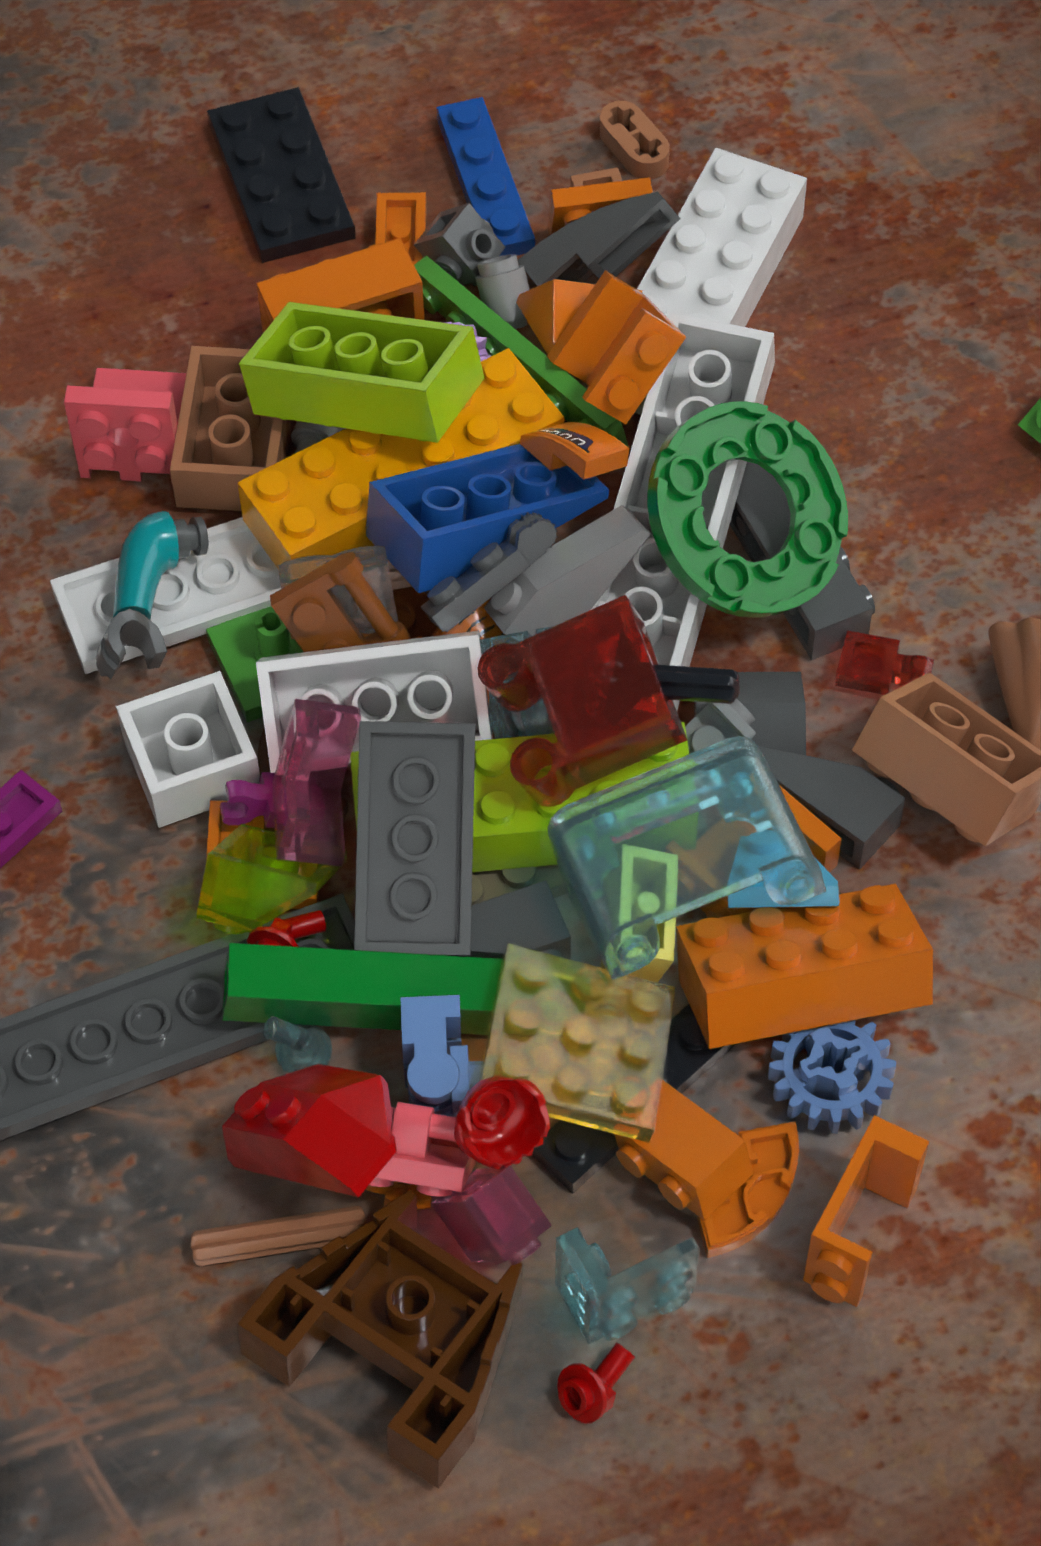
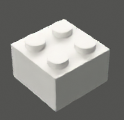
(187, 746)

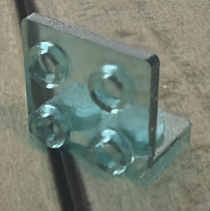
(615, 1303)

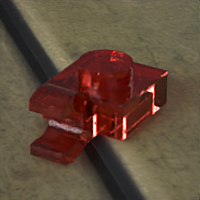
(874, 663)

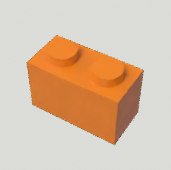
(688, 1156)

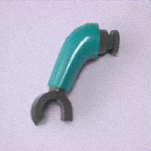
(145, 555)

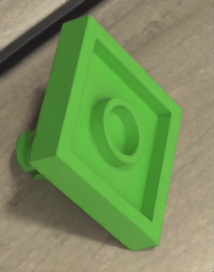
(240, 645)

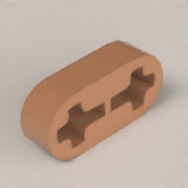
(641, 135)

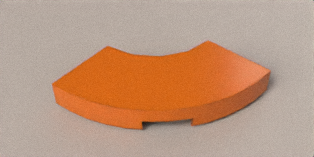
(760, 1199)

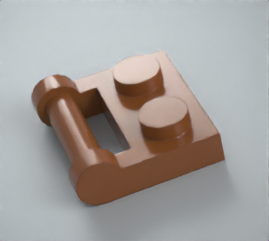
(318, 617)

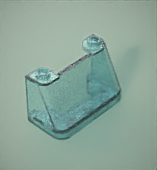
(676, 845)

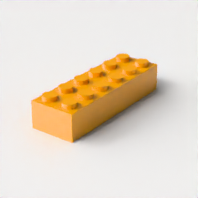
(321, 494)

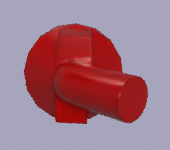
(285, 931)
(591, 1388)

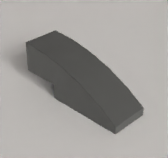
(600, 240)

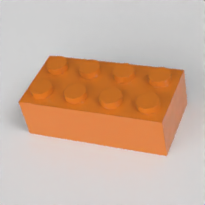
(804, 966)

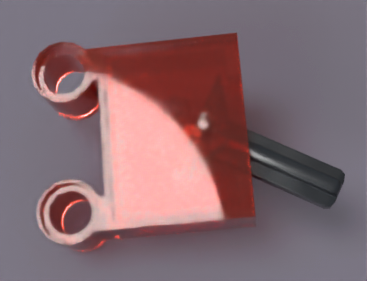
(601, 695)

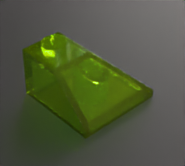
(249, 886)

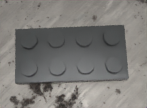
(415, 837)

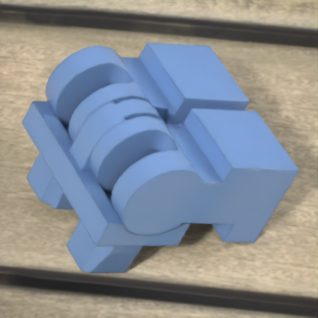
(433, 1055)

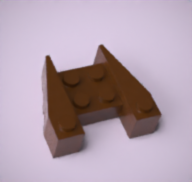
(407, 1313)

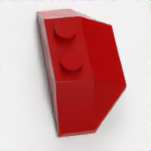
(314, 1128)

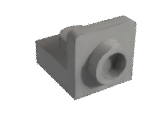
(719, 723)

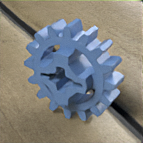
(819, 1086)

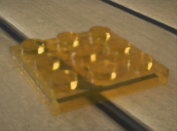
(581, 1040)

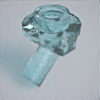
(298, 1044)

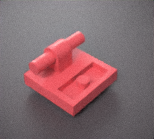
(425, 1152)

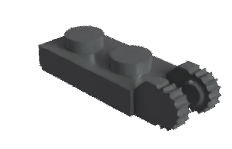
(491, 571)

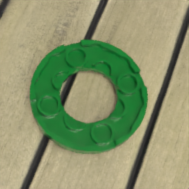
(812, 491)

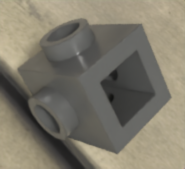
(459, 241)

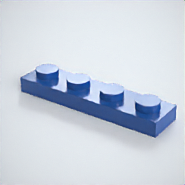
(485, 172)

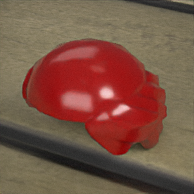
(501, 1121)

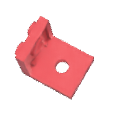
(125, 421)

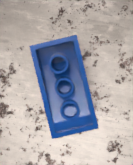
(452, 510)

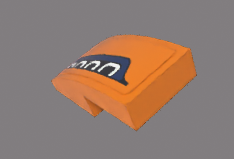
(578, 446)

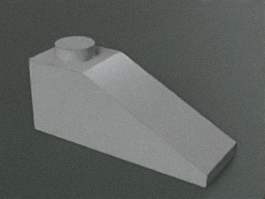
(569, 575)

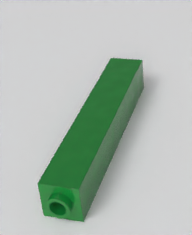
(351, 986)

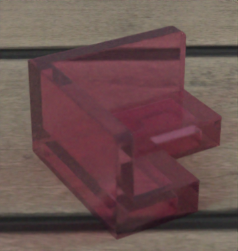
(310, 782)

